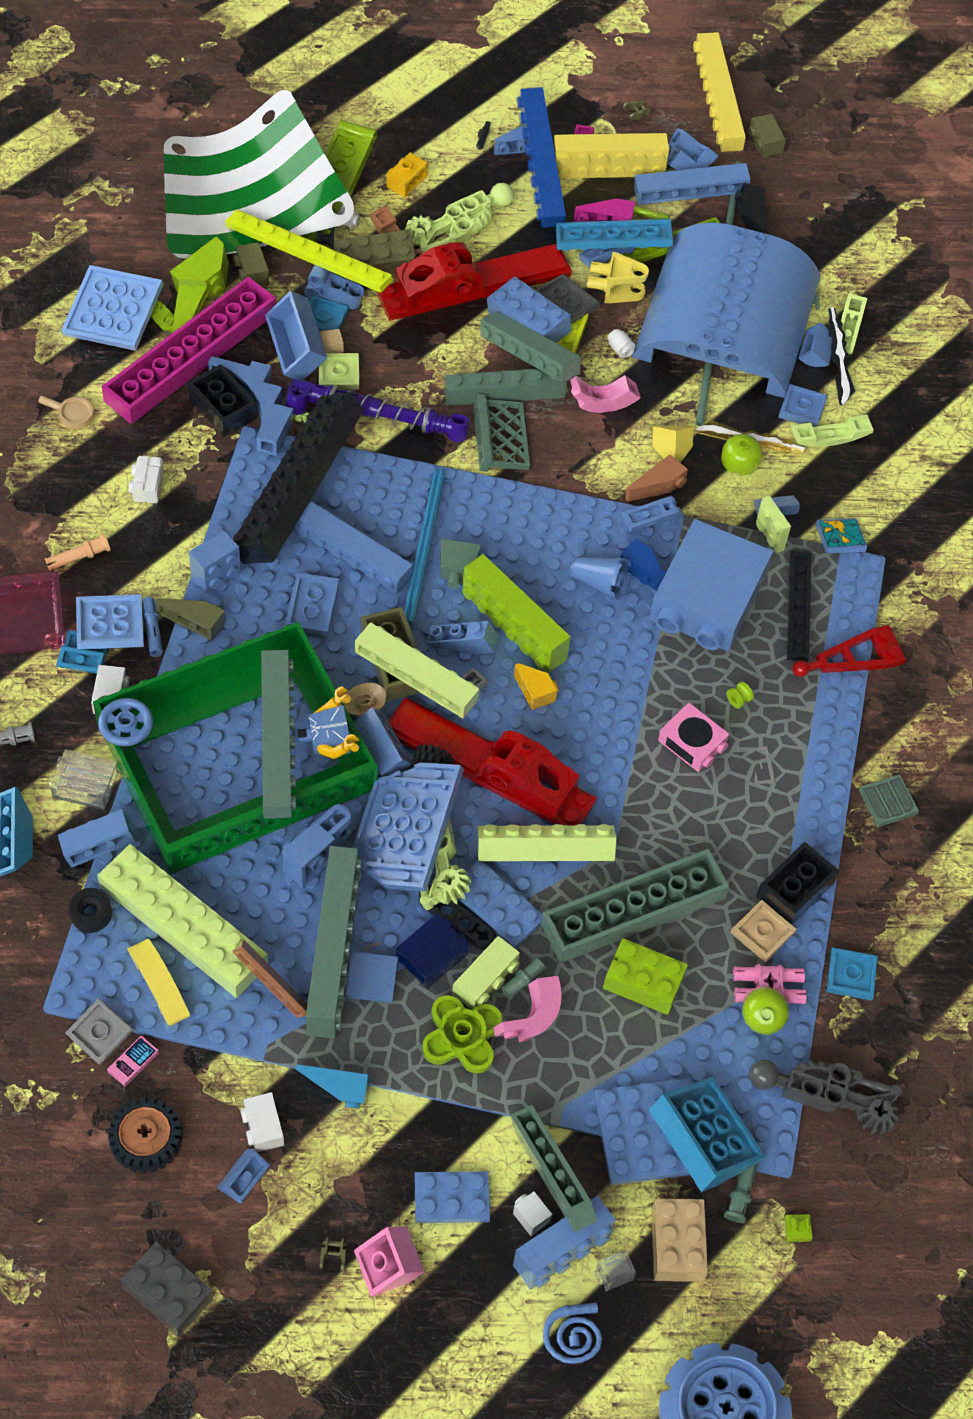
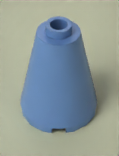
(603, 574)

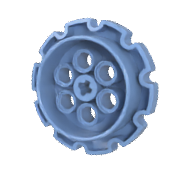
(737, 1370)

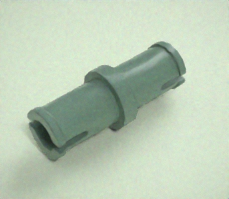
(523, 978)

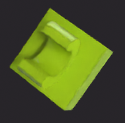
(798, 1228)

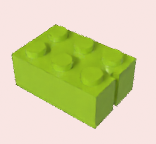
(645, 976)

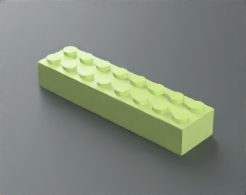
(178, 918)

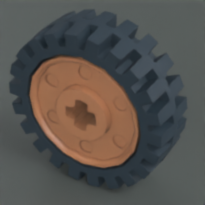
(148, 1152)

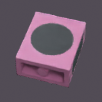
(694, 737)

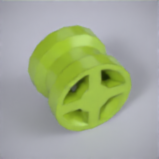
(740, 695)

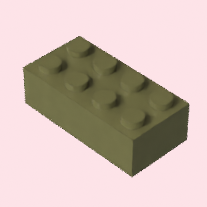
(380, 251)
(396, 624)

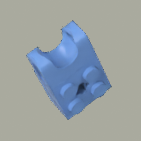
(309, 852)

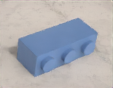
(382, 742)
(96, 838)

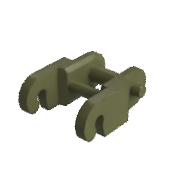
(635, 105)
(324, 1251)

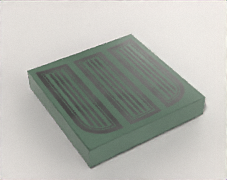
(888, 800)

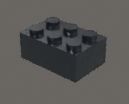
(222, 400)
(797, 883)

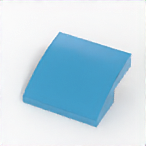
(80, 659)

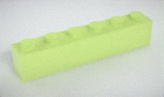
(417, 670)
(546, 843)

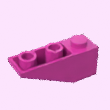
(605, 211)

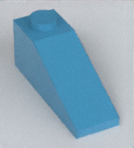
(343, 1085)

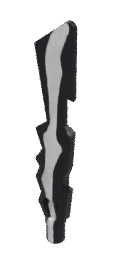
(839, 355)

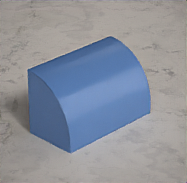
(816, 346)

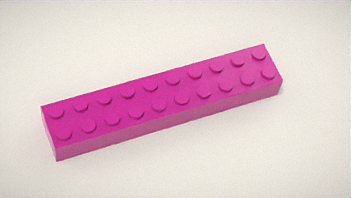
(188, 350)

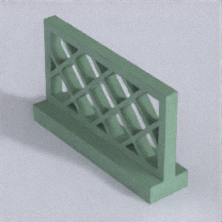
(483, 418)

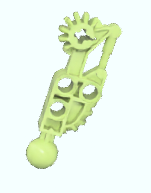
(461, 218)
(450, 880)

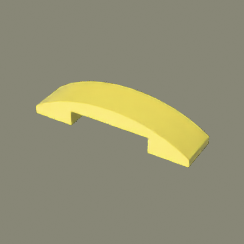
(159, 982)

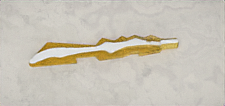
(722, 431)

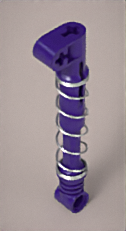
(456, 427)

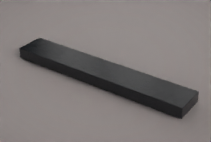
(799, 606)

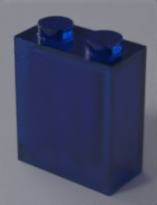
(432, 950)

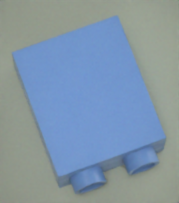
(710, 586)

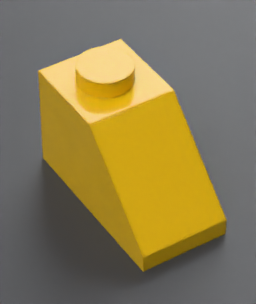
(535, 686)

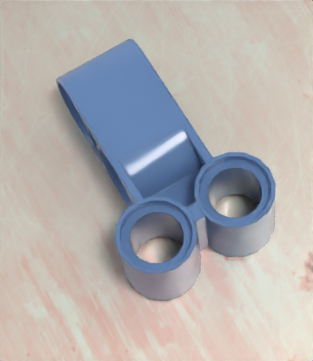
(334, 288)

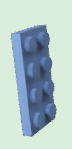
(500, 906)

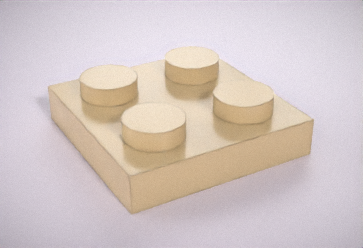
(763, 931)

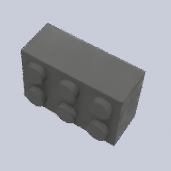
(167, 1289)

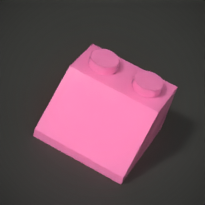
(388, 1260)

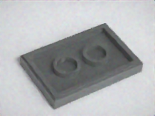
(569, 297)

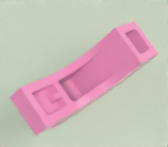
(605, 398)
(545, 1007)

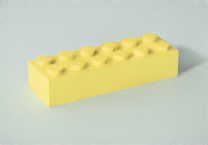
(610, 154)

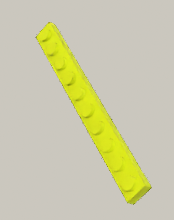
(309, 251)

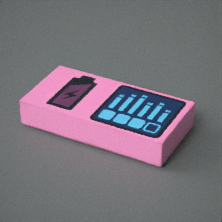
(133, 1061)

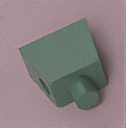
(453, 559)

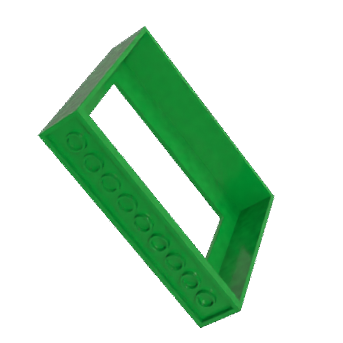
(211, 688)

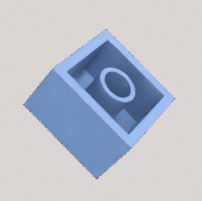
(215, 561)

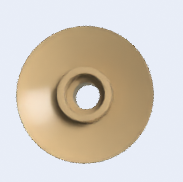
(364, 698)

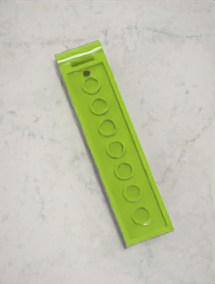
(347, 156)

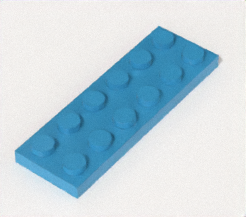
(614, 234)

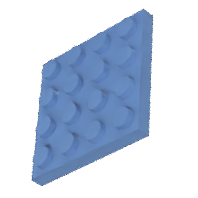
(632, 1138)

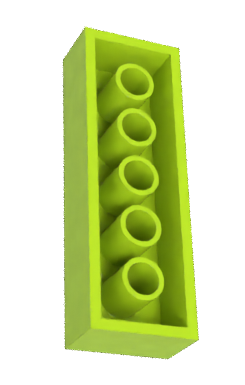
(515, 614)

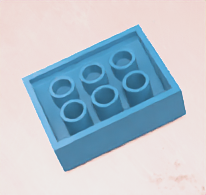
(706, 1133)

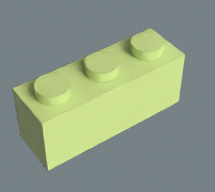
(486, 973)

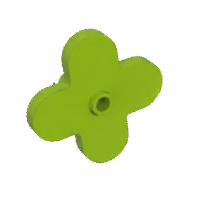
(454, 1020)

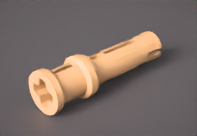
(87, 549)

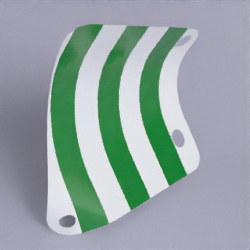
(272, 173)

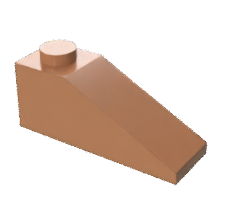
(659, 480)

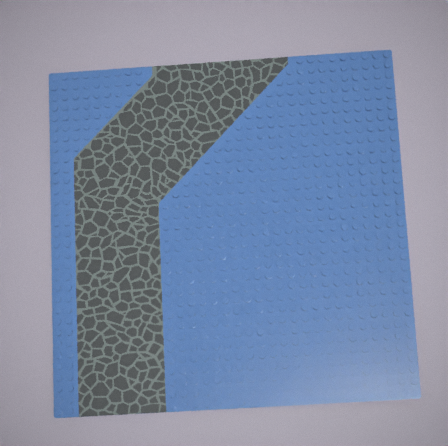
(606, 723)

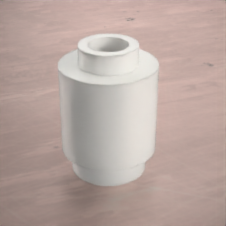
(621, 343)

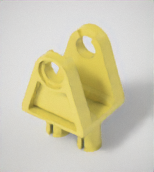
(619, 279)

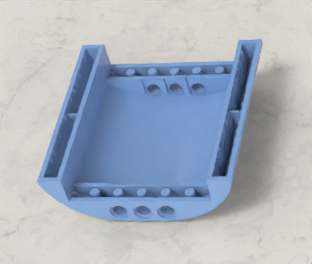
(732, 302)

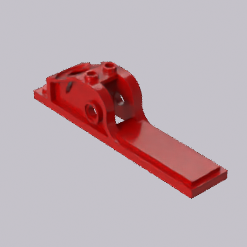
(451, 265)
(504, 767)

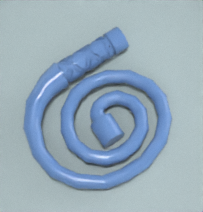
(573, 1339)

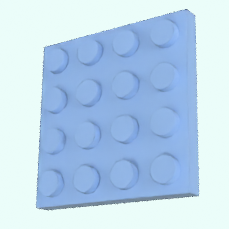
(112, 307)

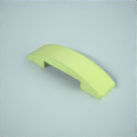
(833, 434)

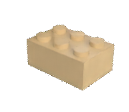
(679, 1240)

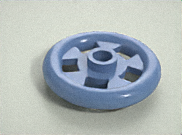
(125, 704)

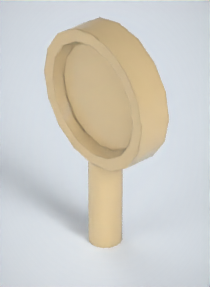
(73, 412)

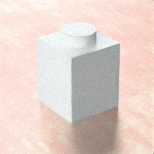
(532, 1213)

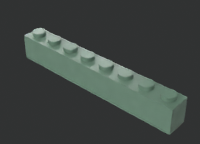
(276, 734)

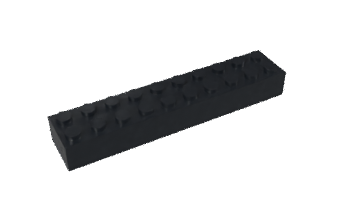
(297, 478)

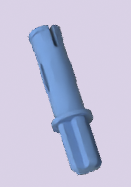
(152, 627)

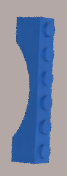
(644, 564)

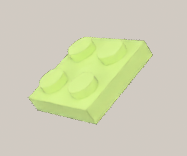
(340, 370)
(773, 524)

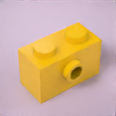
(407, 174)

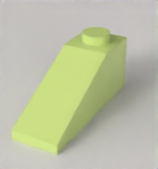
(852, 319)

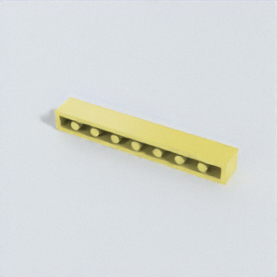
(719, 92)

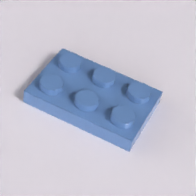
(313, 603)
(452, 1197)

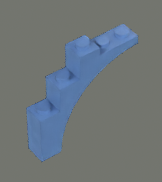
(274, 417)

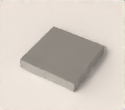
(99, 1031)

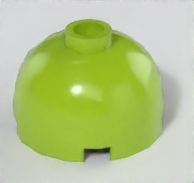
(741, 454)
(765, 1010)

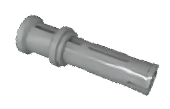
(17, 734)

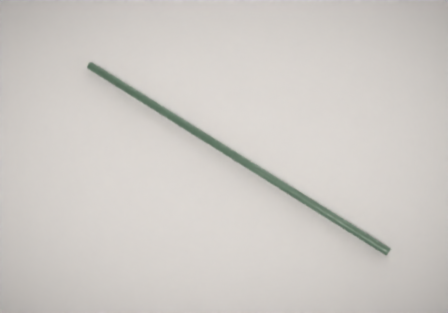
(708, 366)

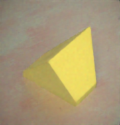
(673, 441)

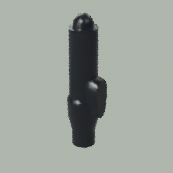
(482, 135)

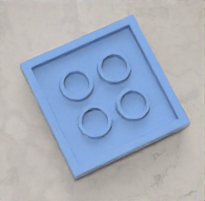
(109, 621)

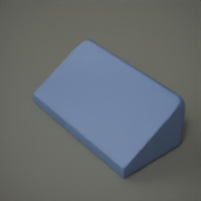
(786, 504)
(243, 1175)

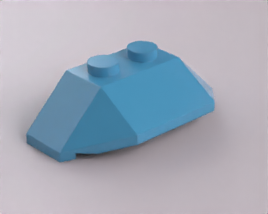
(15, 831)

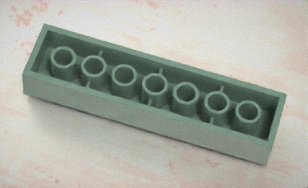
(634, 905)
(333, 943)

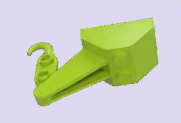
(195, 280)

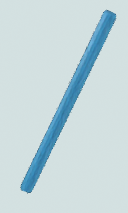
(424, 546)

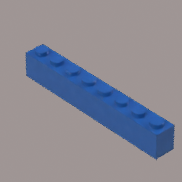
(541, 157)

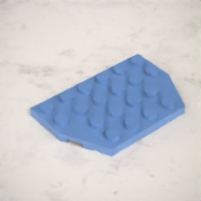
(407, 824)

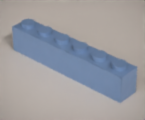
(690, 183)
(354, 547)

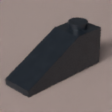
(752, 207)

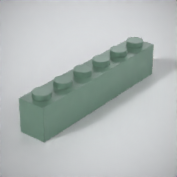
(530, 346)
(502, 385)
(553, 1168)

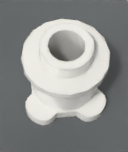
(353, 222)

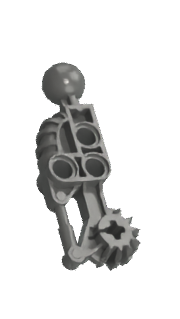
(822, 1082)

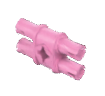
(776, 976)

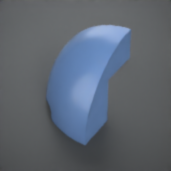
(688, 152)

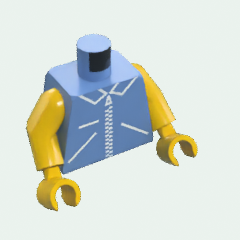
(329, 728)

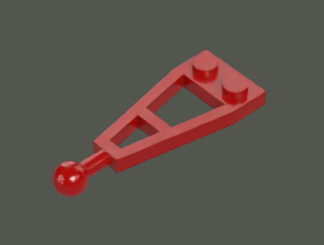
(883, 641)

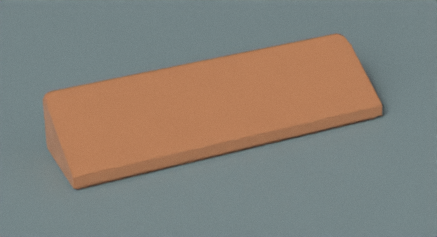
(271, 979)

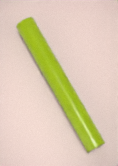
(648, 213)

